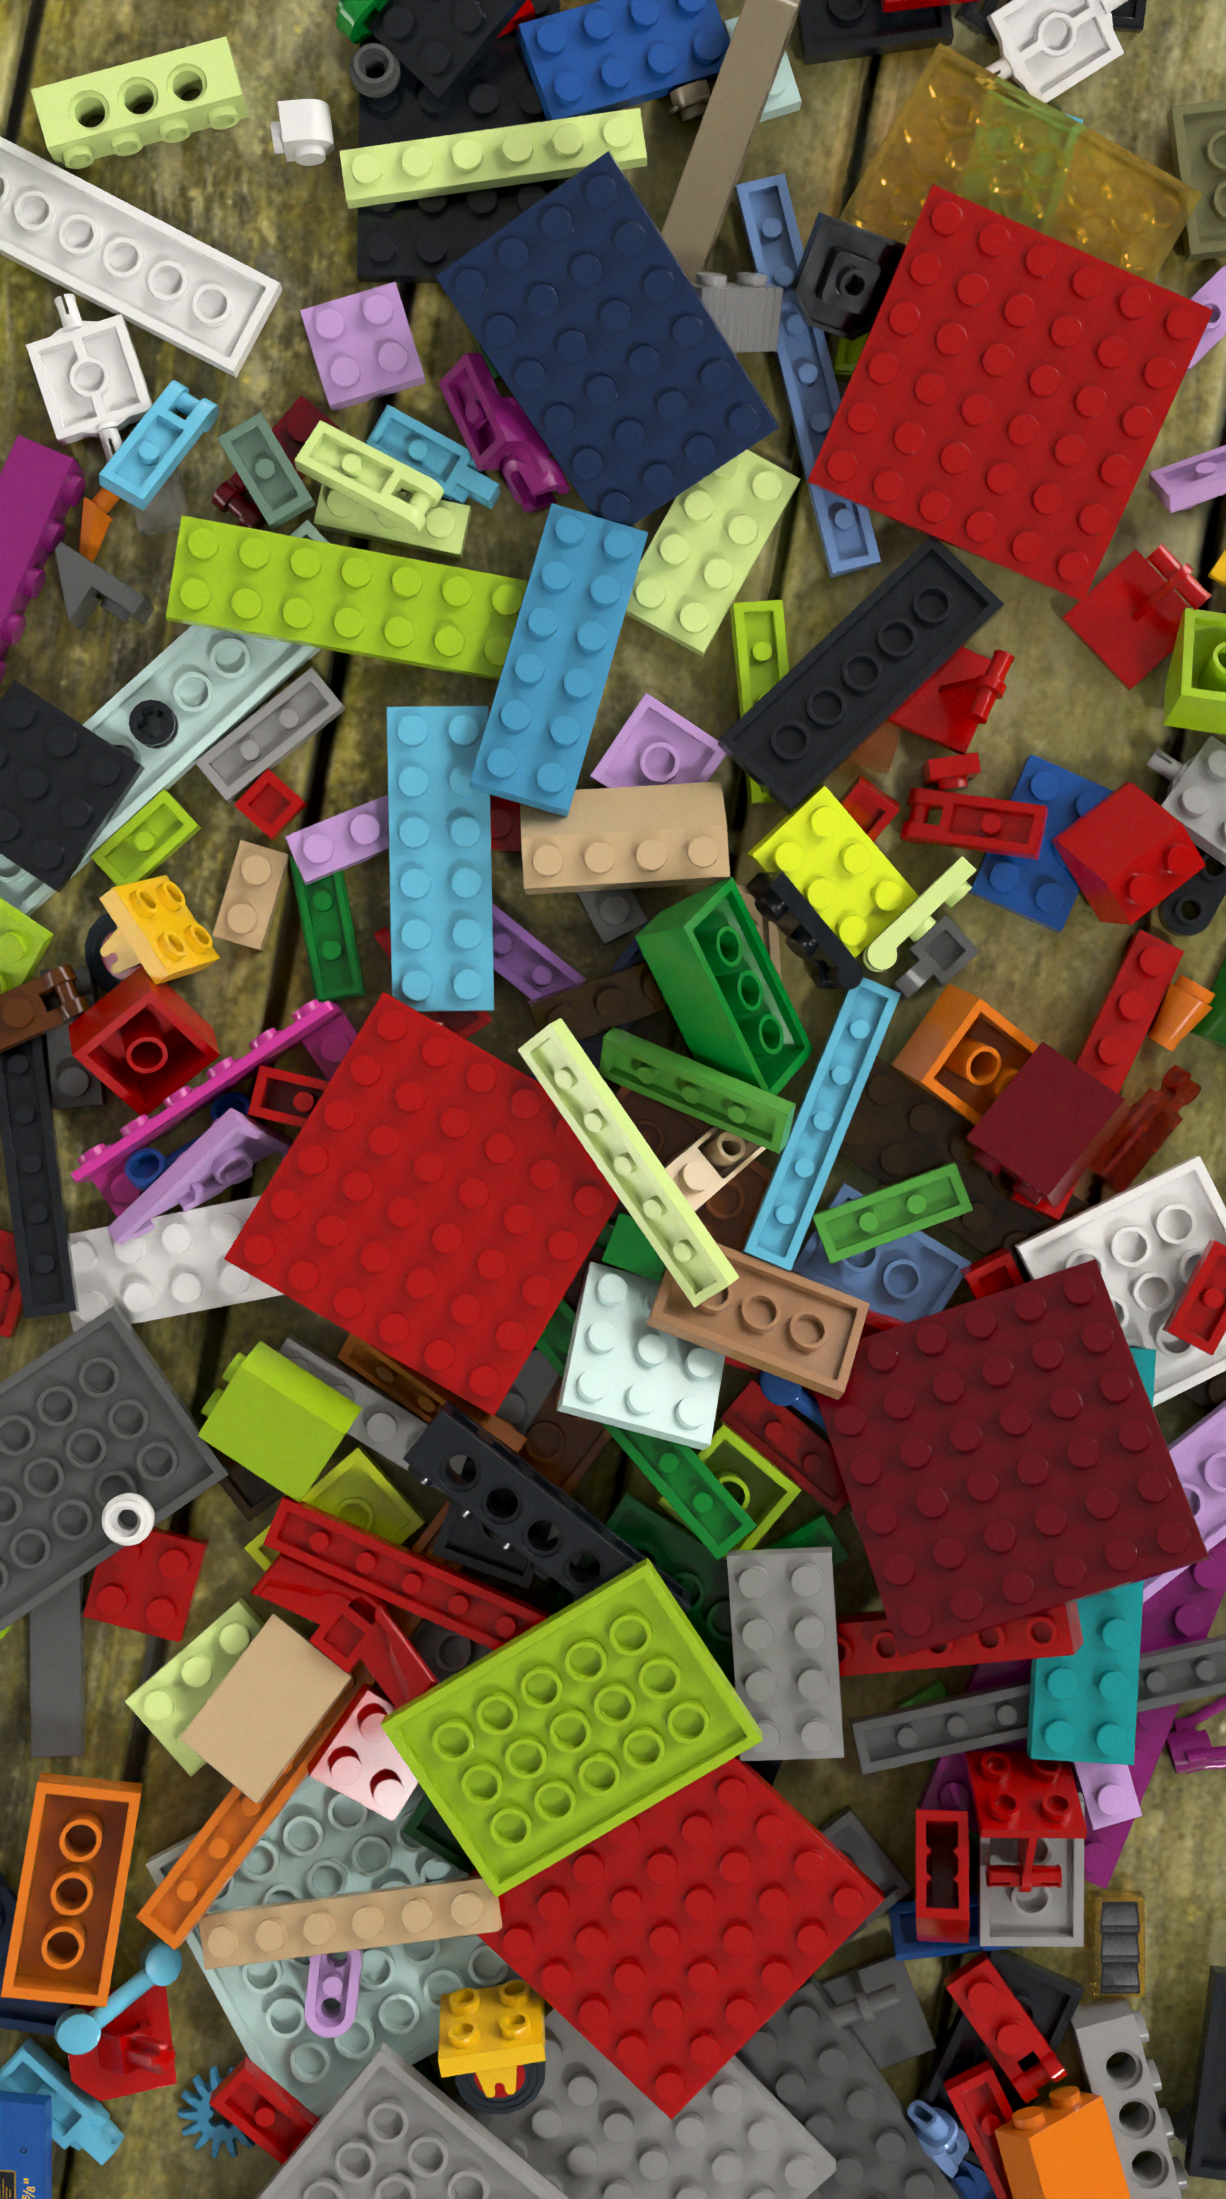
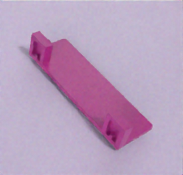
(317, 1025)

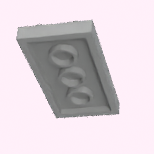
(787, 1651)

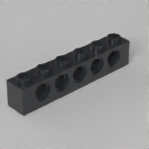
(497, 1466)

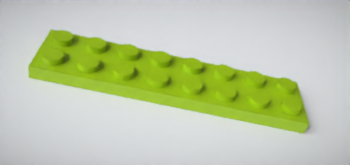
(343, 598)

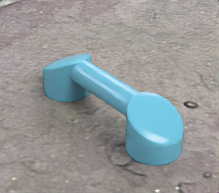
(80, 2030)

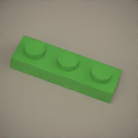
(892, 1212)

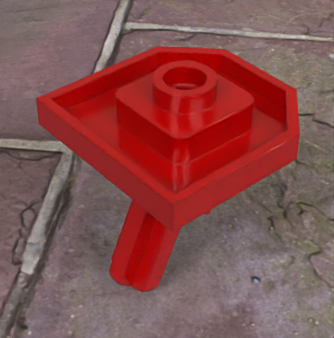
(132, 2051)

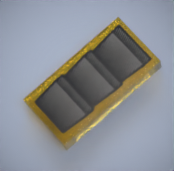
(1118, 1943)

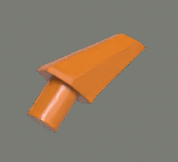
(95, 522)

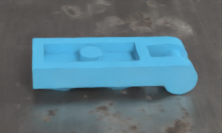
(157, 445)

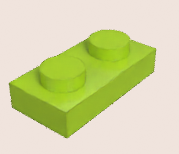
(146, 840)

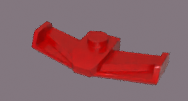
(351, 1626)

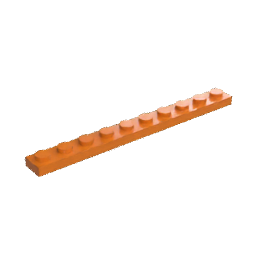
(239, 1821)

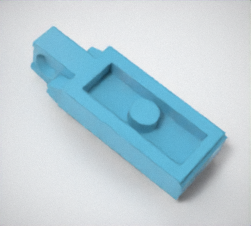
(433, 456)
(76, 2115)

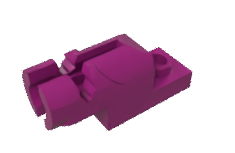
(502, 435)

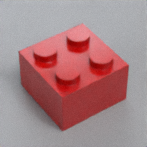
(143, 1041)

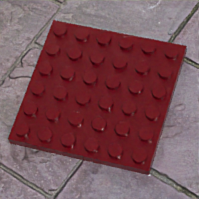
(1006, 1461)

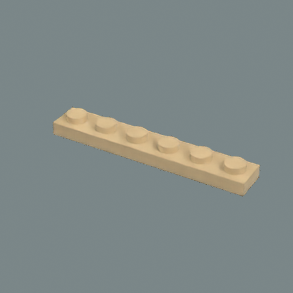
(349, 1922)

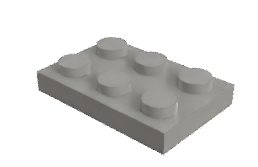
(1046, 1913)

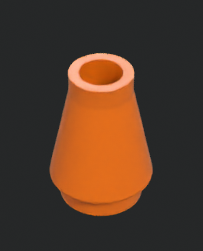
(1180, 1012)

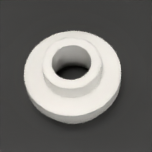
(114, 1526)

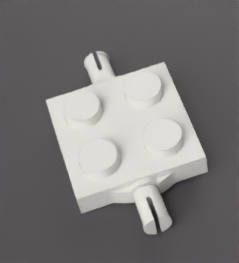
(1053, 42)
(90, 378)

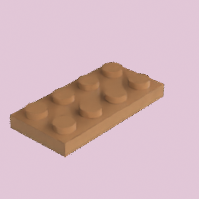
(770, 1323)

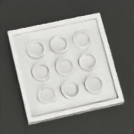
(1146, 1253)

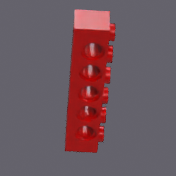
(870, 1648)

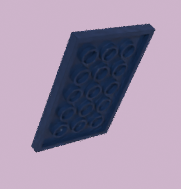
(608, 346)

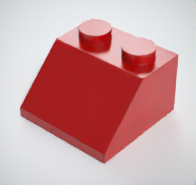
(1127, 855)

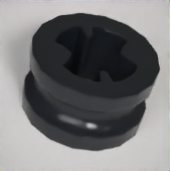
(138, 720)

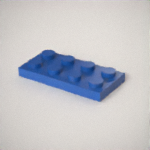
(621, 53)

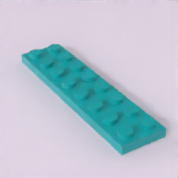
(1088, 1700)

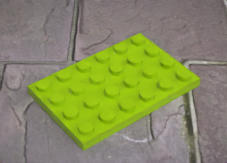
(572, 1728)

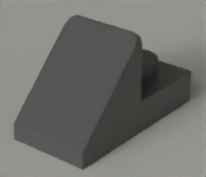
(87, 584)

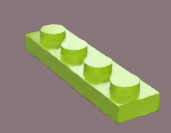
(759, 662)

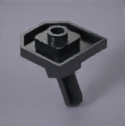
(844, 277)

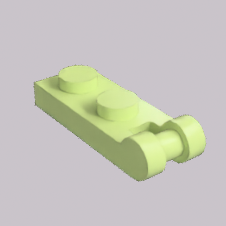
(368, 476)
(916, 918)

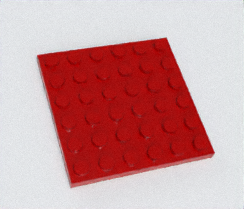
(1008, 394)
(430, 1206)
(684, 1928)

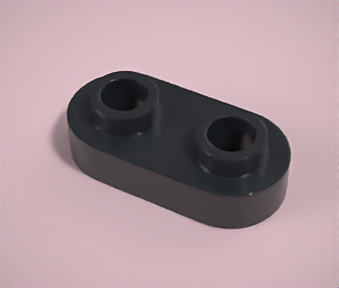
(1203, 892)

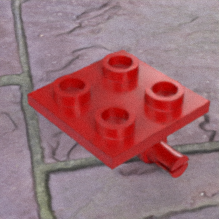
(1136, 614)
(956, 699)
(1024, 1802)

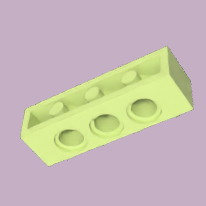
(116, 92)

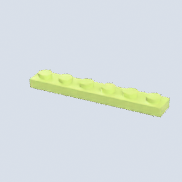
(490, 158)
(628, 1163)

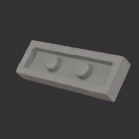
(270, 735)

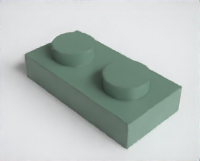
(266, 471)

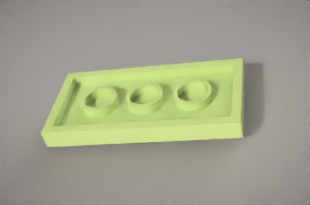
(709, 549)

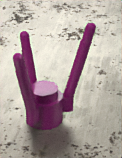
(1192, 1749)

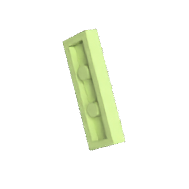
(441, 535)

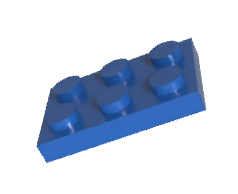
(1042, 887)

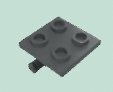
(880, 2010)

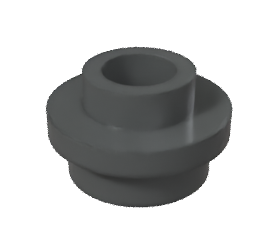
(373, 56)

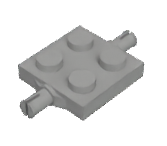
(1198, 795)

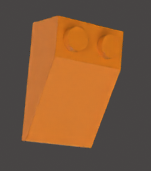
(964, 1053)

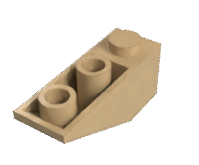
(710, 1164)

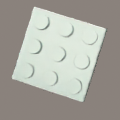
(633, 1372)

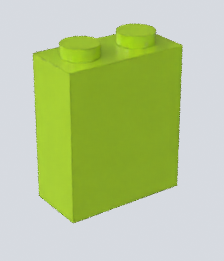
(277, 1420)

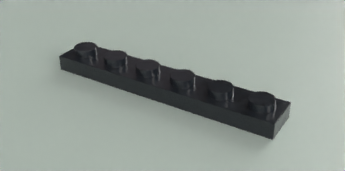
(35, 1183)

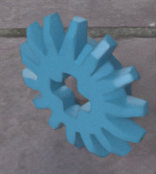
(201, 2115)

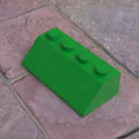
(725, 988)

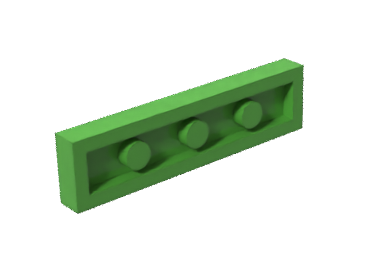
(696, 1089)

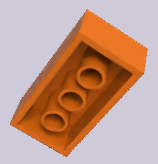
(72, 1890)

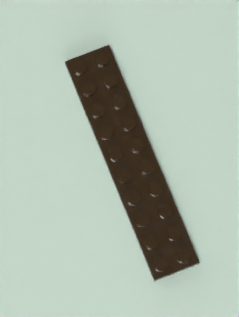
(907, 1131)

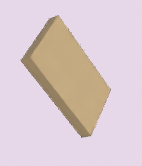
(266, 1708)

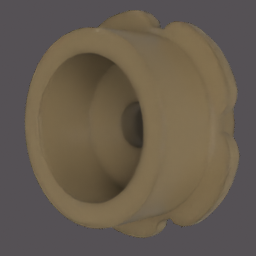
(690, 101)

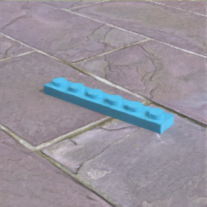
(820, 1124)

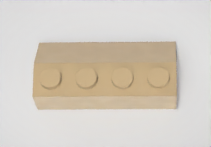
(627, 839)

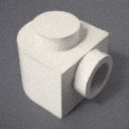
(303, 131)

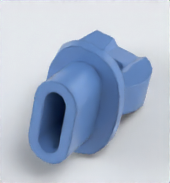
(939, 2136)

